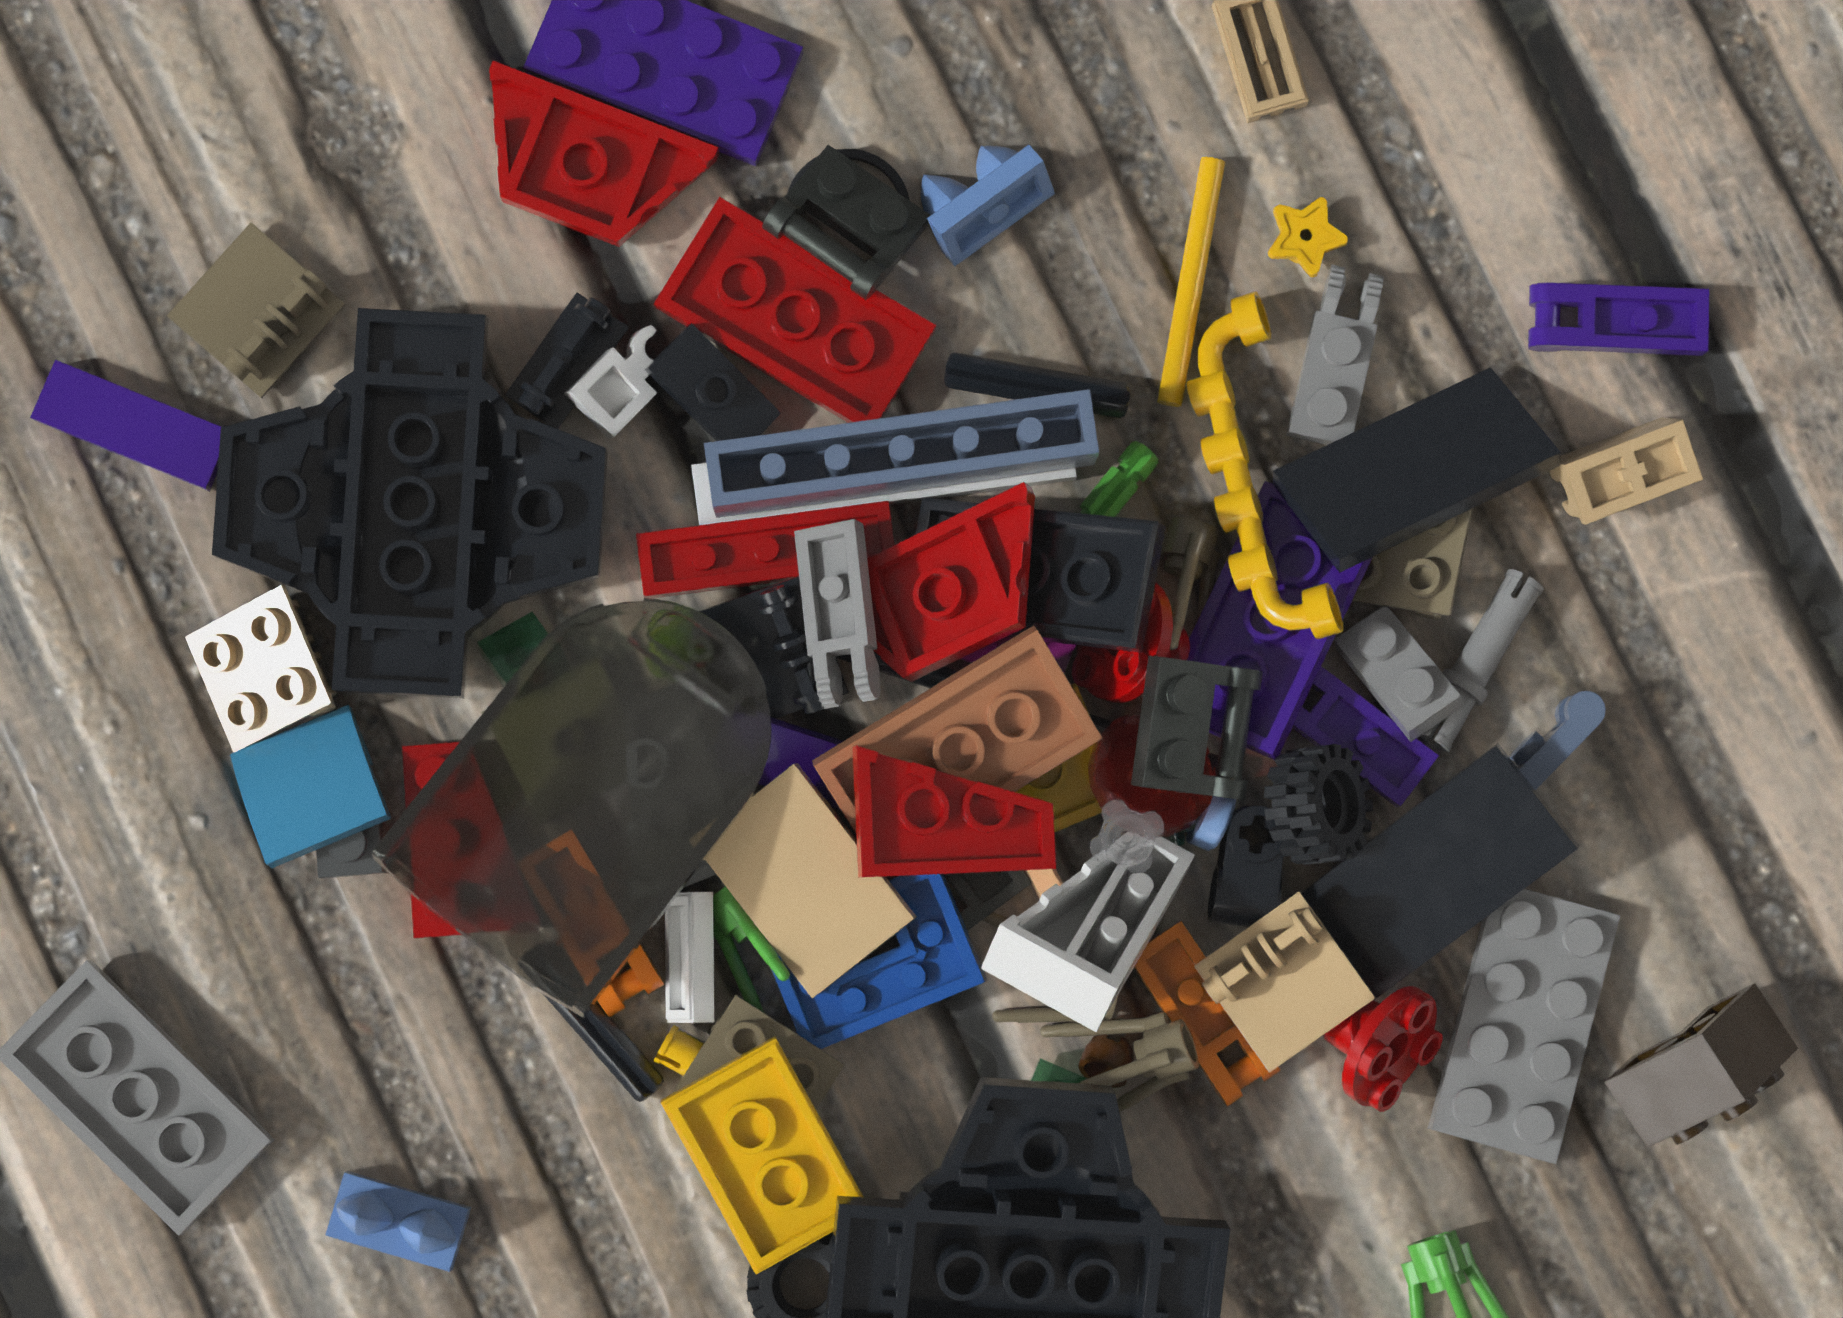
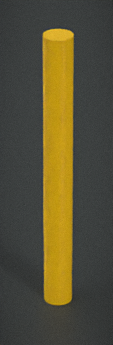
(1191, 282)

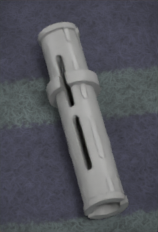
(1485, 651)

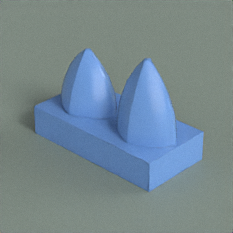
(970, 217)
(398, 1221)

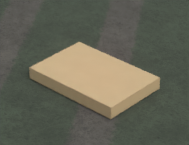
(800, 885)

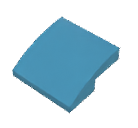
(309, 787)

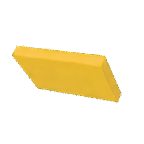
(762, 1153)

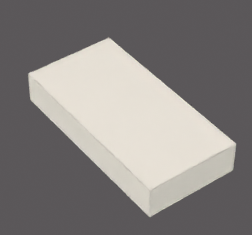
(689, 958)

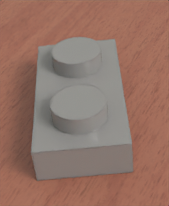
(1398, 673)

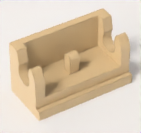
(1627, 469)

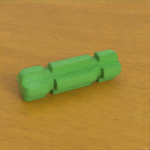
(1120, 482)

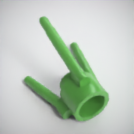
(732, 920)
(1440, 1264)

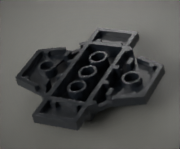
(410, 503)
(1026, 1224)

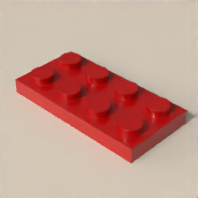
(793, 316)

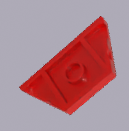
(586, 158)
(954, 585)

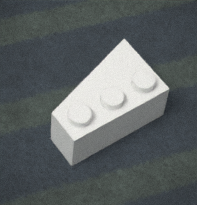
(1088, 933)

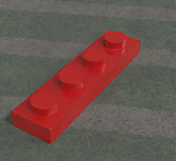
(744, 550)

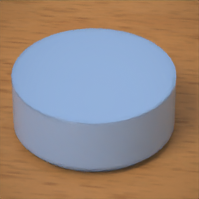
(1212, 823)

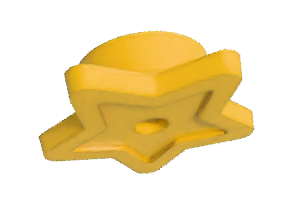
(1311, 252)

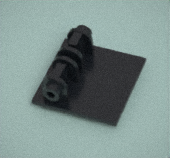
(773, 634)

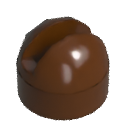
(1104, 1055)

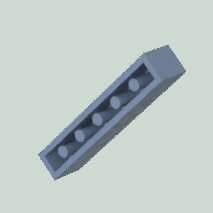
(901, 453)

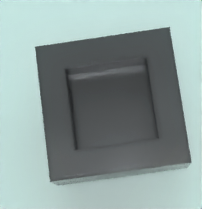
(351, 855)

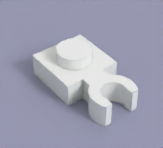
(615, 386)

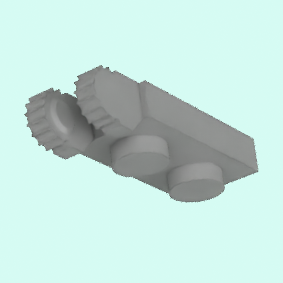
(1335, 363)
(838, 608)

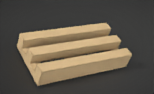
(1274, 103)

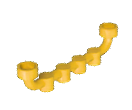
(1241, 507)

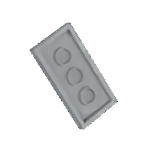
(1524, 1024)
(134, 1097)

